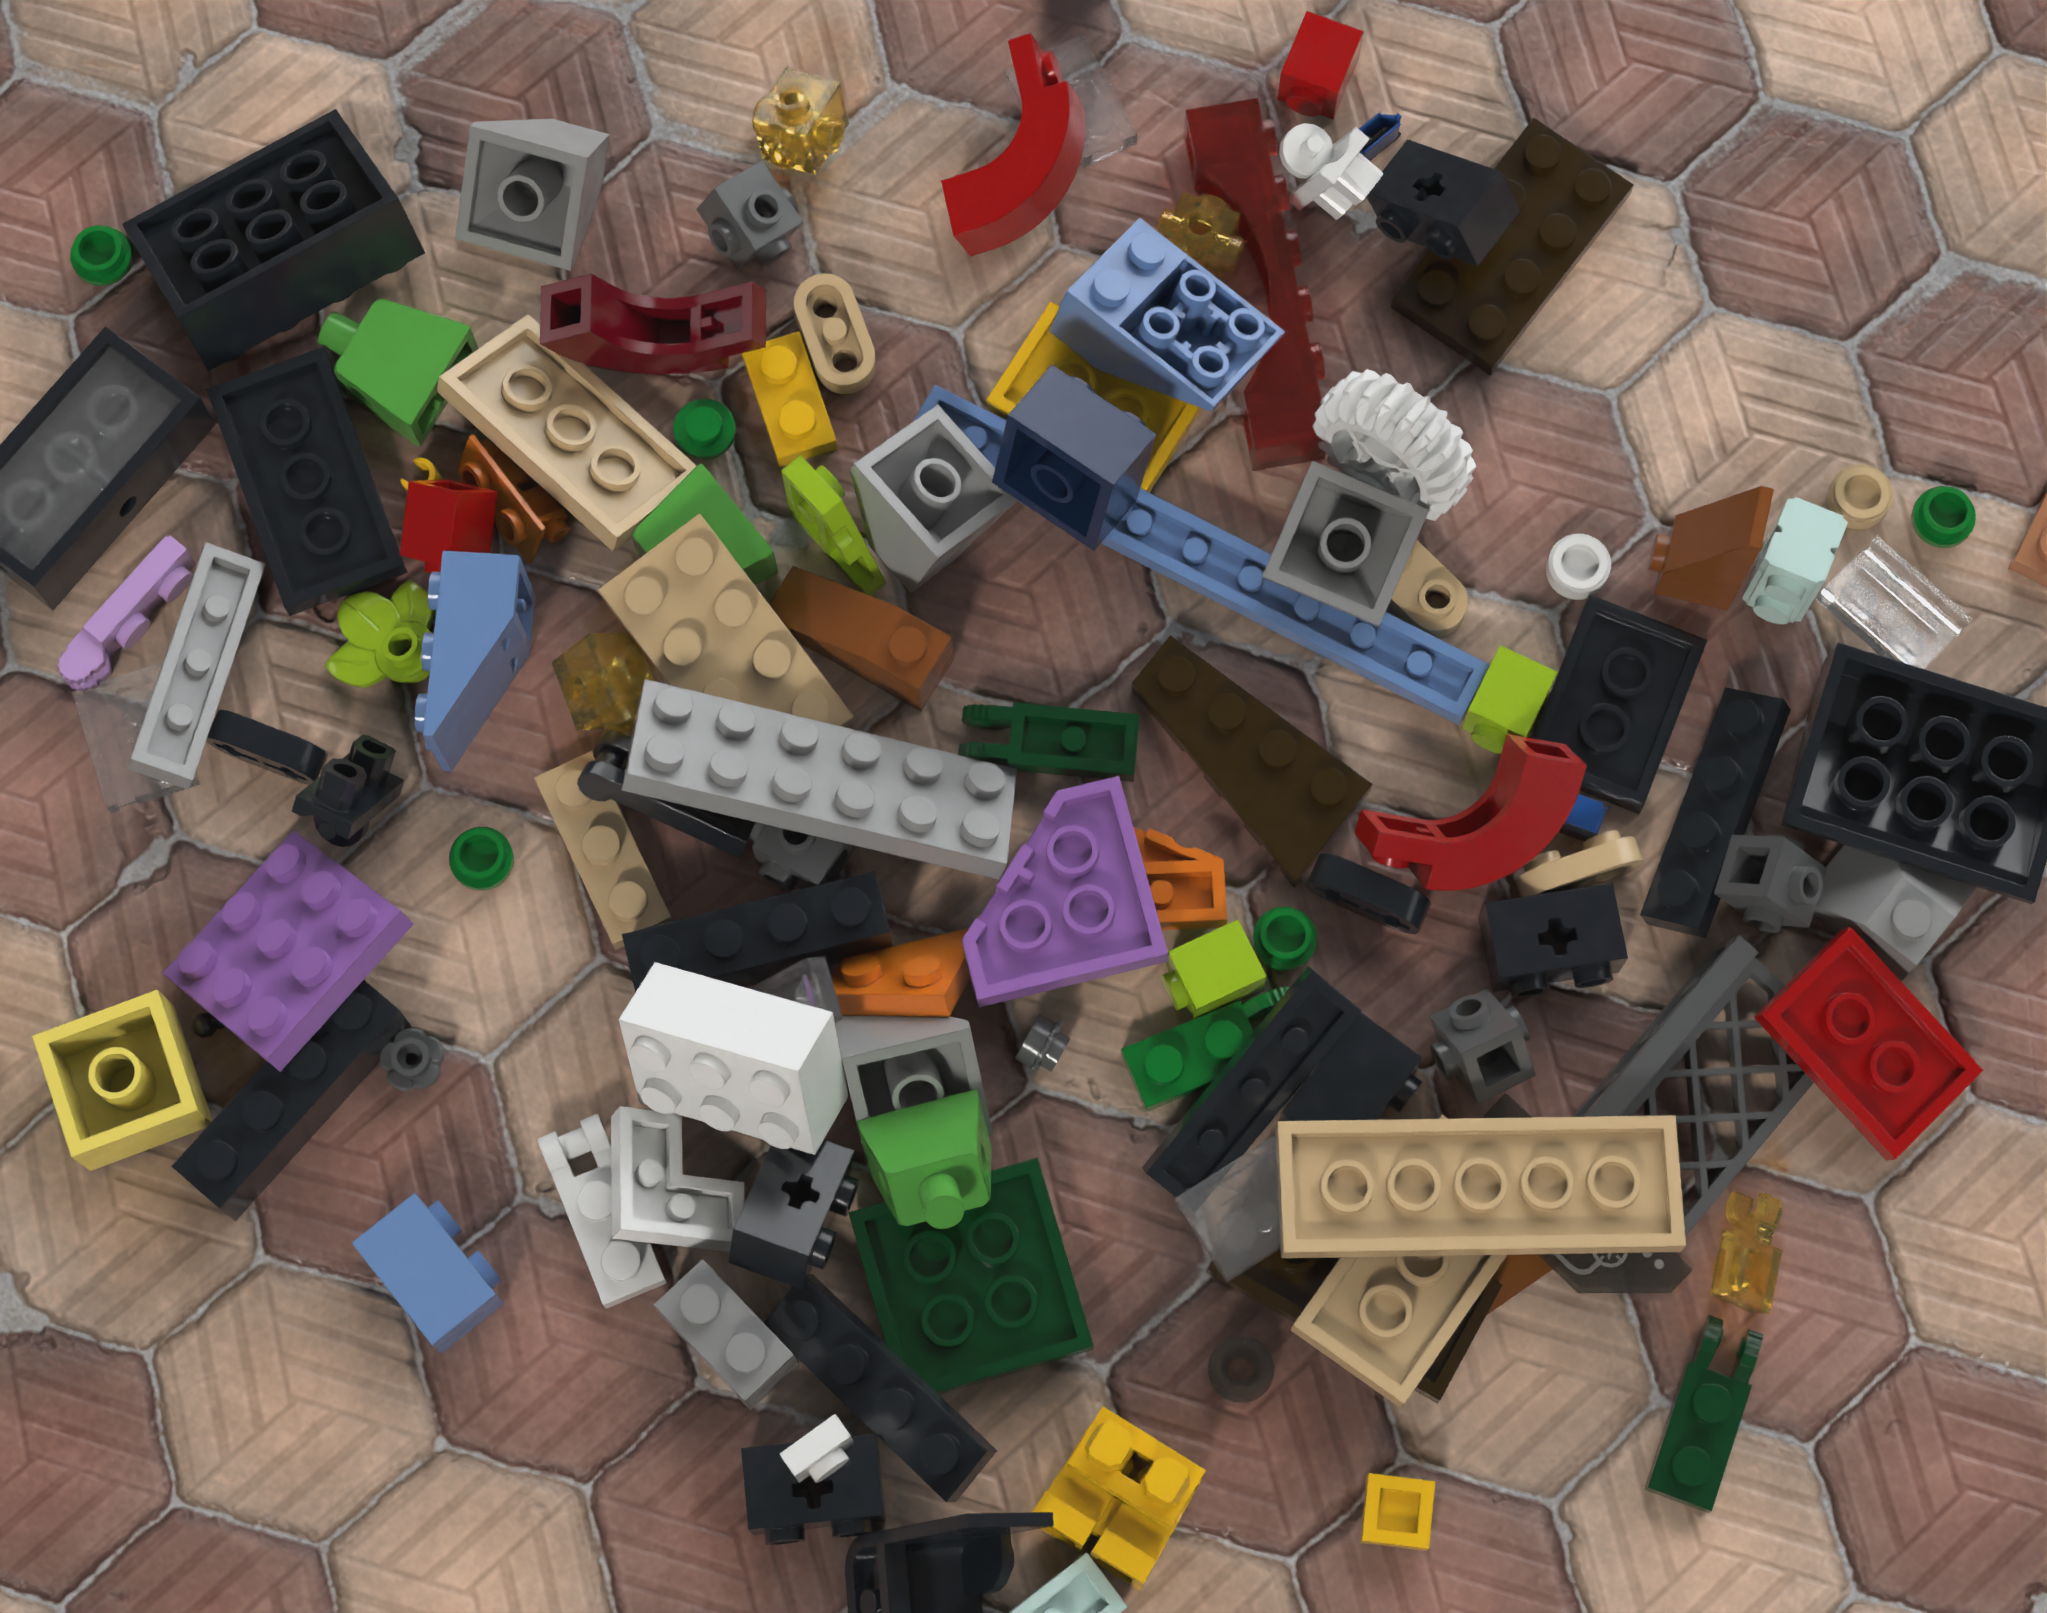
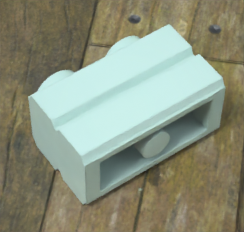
(1794, 561)

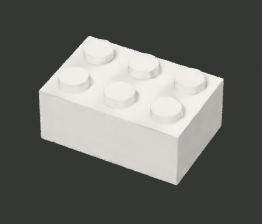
(734, 1058)

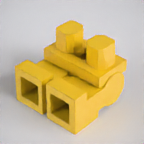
(1155, 1496)

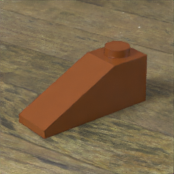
(1711, 549)
(865, 635)

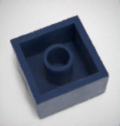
(1073, 457)

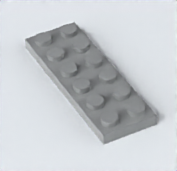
(821, 779)

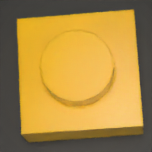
(1397, 1511)

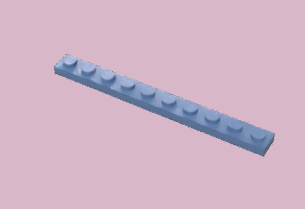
(1232, 573)

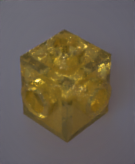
(800, 121)
(1205, 231)
(603, 680)

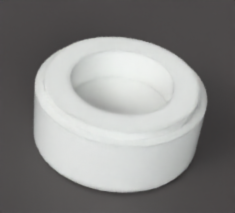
(1578, 566)

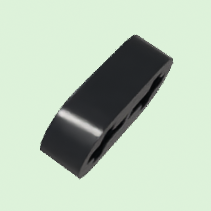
(266, 747)
(1368, 893)

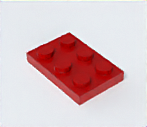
(1868, 1043)

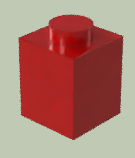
(1319, 66)
(446, 518)

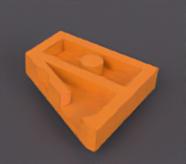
(1183, 883)
(905, 979)

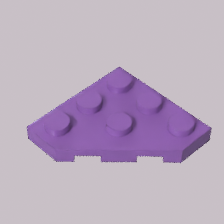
(1068, 902)

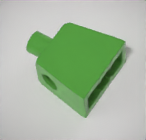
(396, 362)
(704, 495)
(931, 1159)

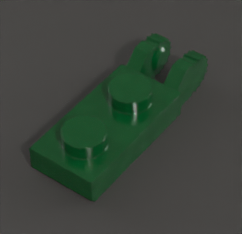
(1057, 740)
(1703, 1421)

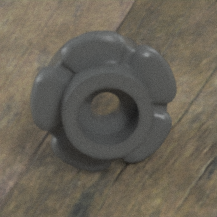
(1043, 1045)
(424, 1072)

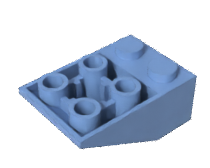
(1163, 321)
(475, 649)

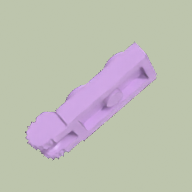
(125, 614)

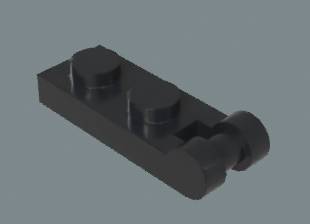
(604, 779)

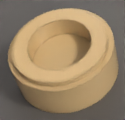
(1860, 495)

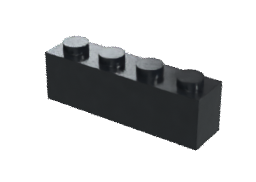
(768, 934)
(285, 1108)

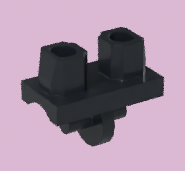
(351, 792)

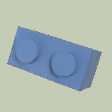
(429, 1272)

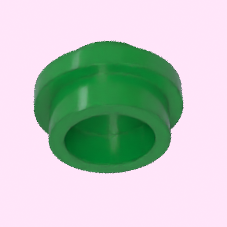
(101, 255)
(704, 429)
(1943, 517)
(481, 858)
(1284, 938)

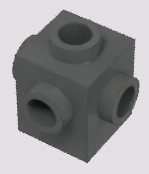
(750, 217)
(797, 858)
(1770, 881)
(1482, 1045)

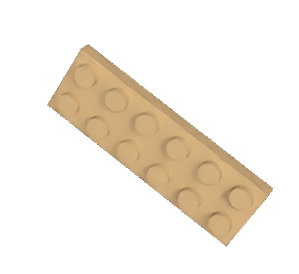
(1479, 1186)

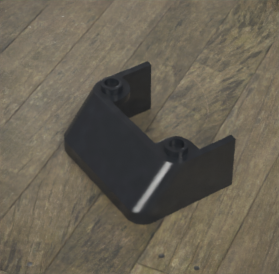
(935, 1563)

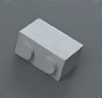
(726, 1334)

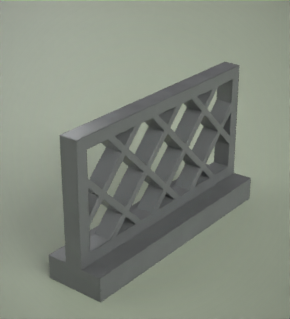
(1675, 1036)

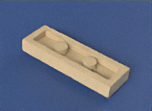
(603, 853)

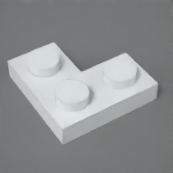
(654, 1197)

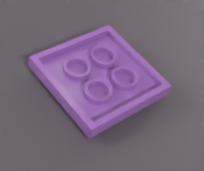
(287, 949)

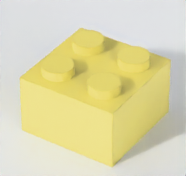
(122, 1080)

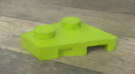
(818, 508)

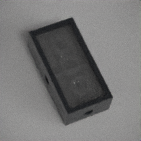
(90, 463)

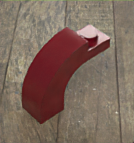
(650, 334)

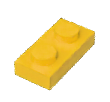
(789, 399)

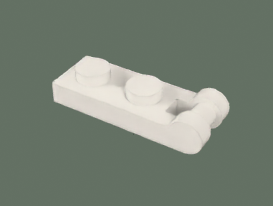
(616, 1265)

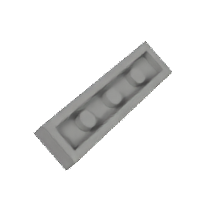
(196, 666)

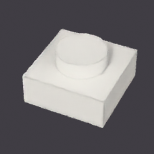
(819, 1451)

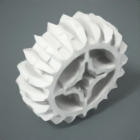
(1394, 441)

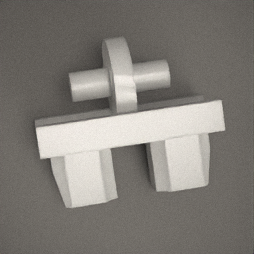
(1334, 172)

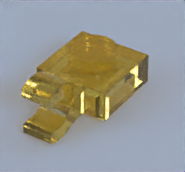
(1746, 1260)

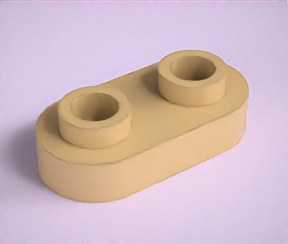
(834, 337)
(1424, 576)
(1602, 860)

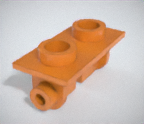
(519, 515)

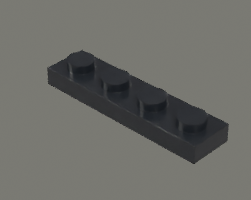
(1714, 809)
(1254, 1084)
(880, 1388)

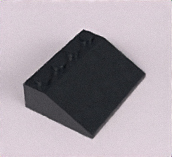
(274, 239)
(1924, 772)

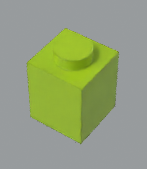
(1507, 699)
(1213, 971)

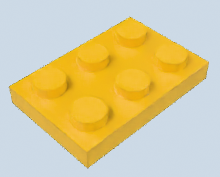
(1159, 412)

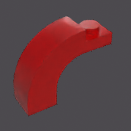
(1035, 170)
(1495, 835)

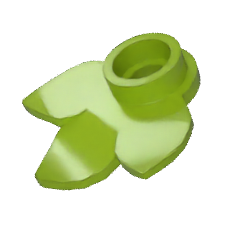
(378, 634)

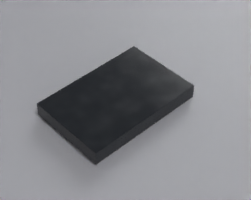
(1620, 698)

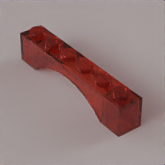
(1232, 161)

